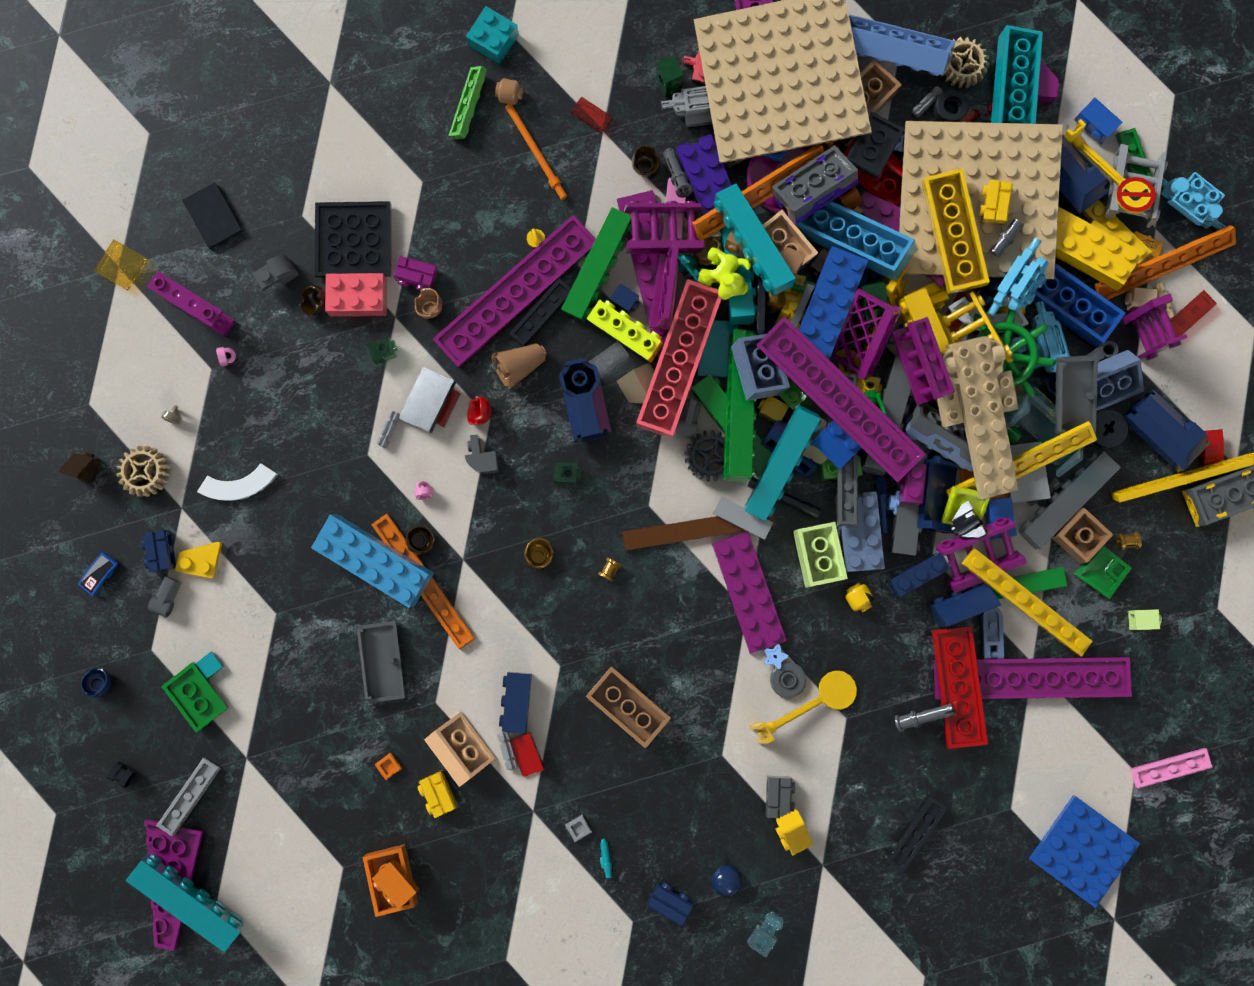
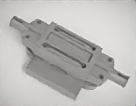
(692, 105)

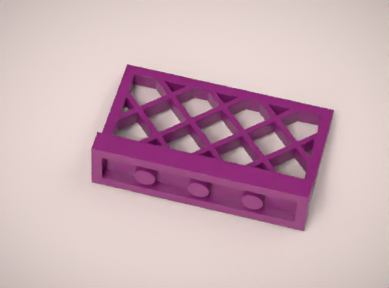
(664, 289)
(876, 344)

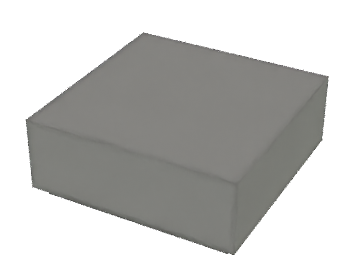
(578, 828)

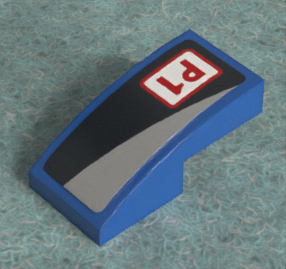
(97, 573)

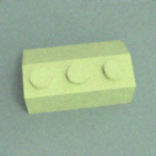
(820, 554)

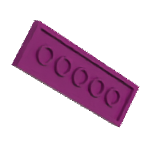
(749, 592)

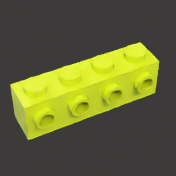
(624, 330)

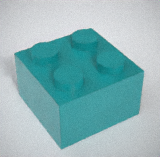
(492, 35)

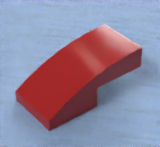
(1215, 450)

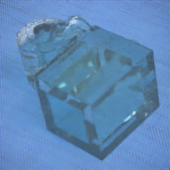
(763, 936)

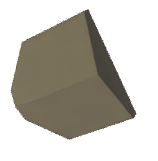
(636, 383)

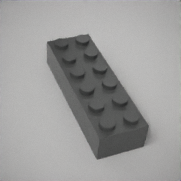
(894, 397)

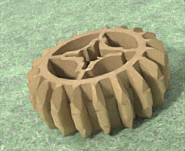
(977, 67)
(156, 461)

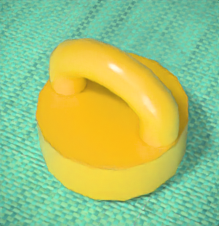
(535, 238)

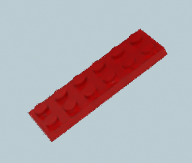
(959, 685)

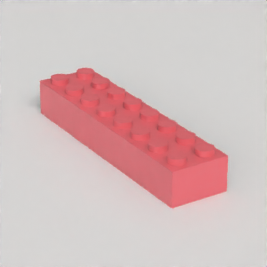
(679, 359)

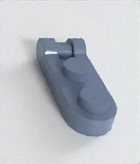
(992, 634)

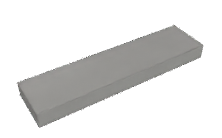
(188, 797)

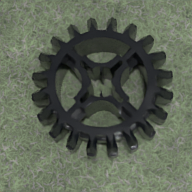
(701, 451)

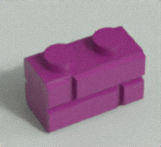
(415, 273)
(913, 485)

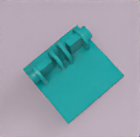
(687, 264)

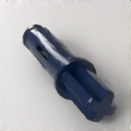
(882, 497)

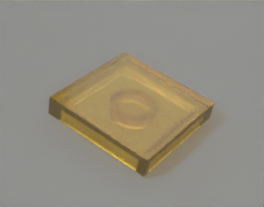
(120, 265)

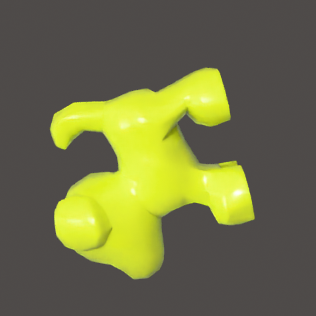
(730, 283)

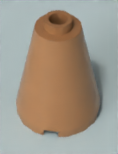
(517, 363)

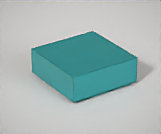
(209, 665)

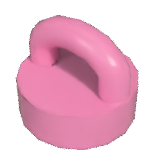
(221, 353)
(425, 492)

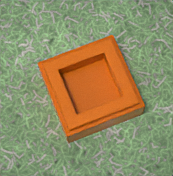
(388, 766)

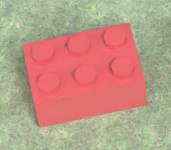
(356, 294)

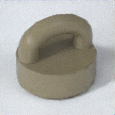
(171, 416)

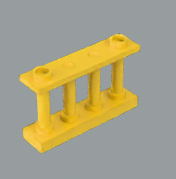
(954, 337)

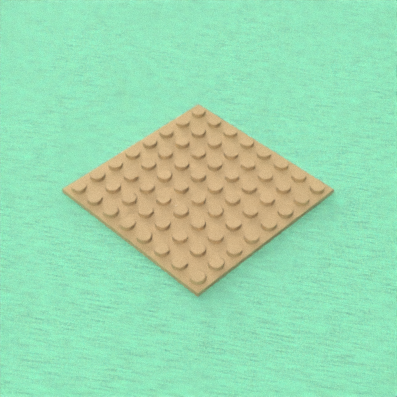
(781, 77)
(986, 151)

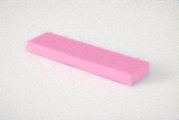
(1171, 768)

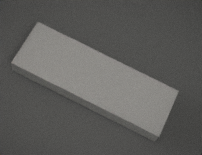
(736, 515)

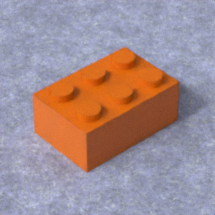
(373, 864)

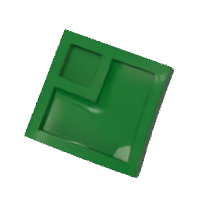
(1103, 572)

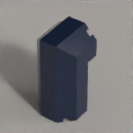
(1078, 184)
(584, 400)
(1166, 430)

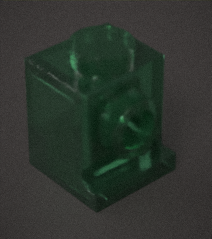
(382, 356)
(561, 467)

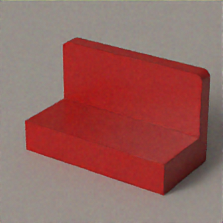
(527, 754)

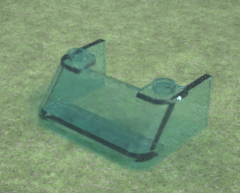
(1038, 417)

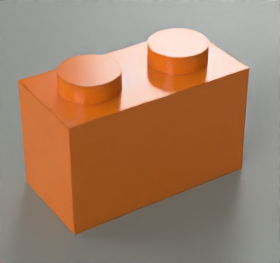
(395, 884)

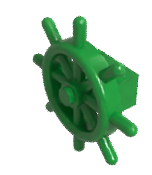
(1019, 360)

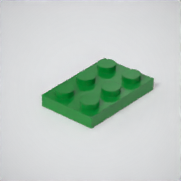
(195, 697)

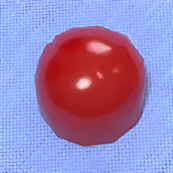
(479, 411)

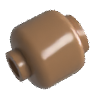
(509, 91)

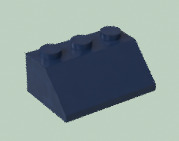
(963, 605)

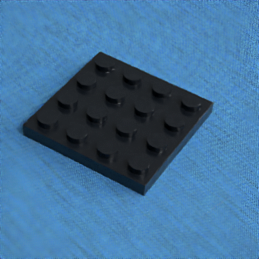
(352, 238)

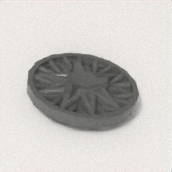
(788, 680)

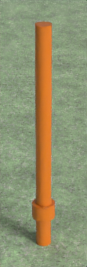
(554, 181)

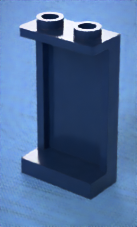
(938, 478)

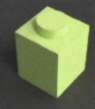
(1144, 619)

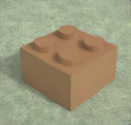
(1082, 536)

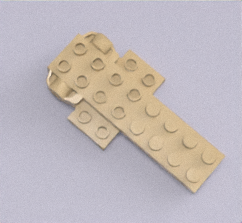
(980, 402)

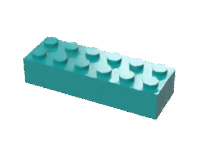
(1017, 76)
(185, 901)

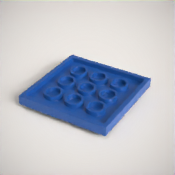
(1084, 851)

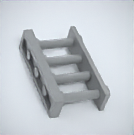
(1120, 160)

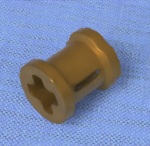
(1128, 541)
(610, 569)

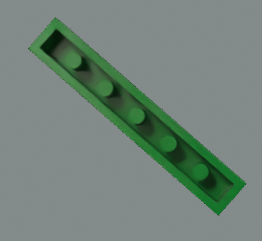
(598, 265)
(714, 402)

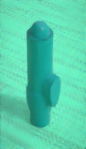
(605, 859)

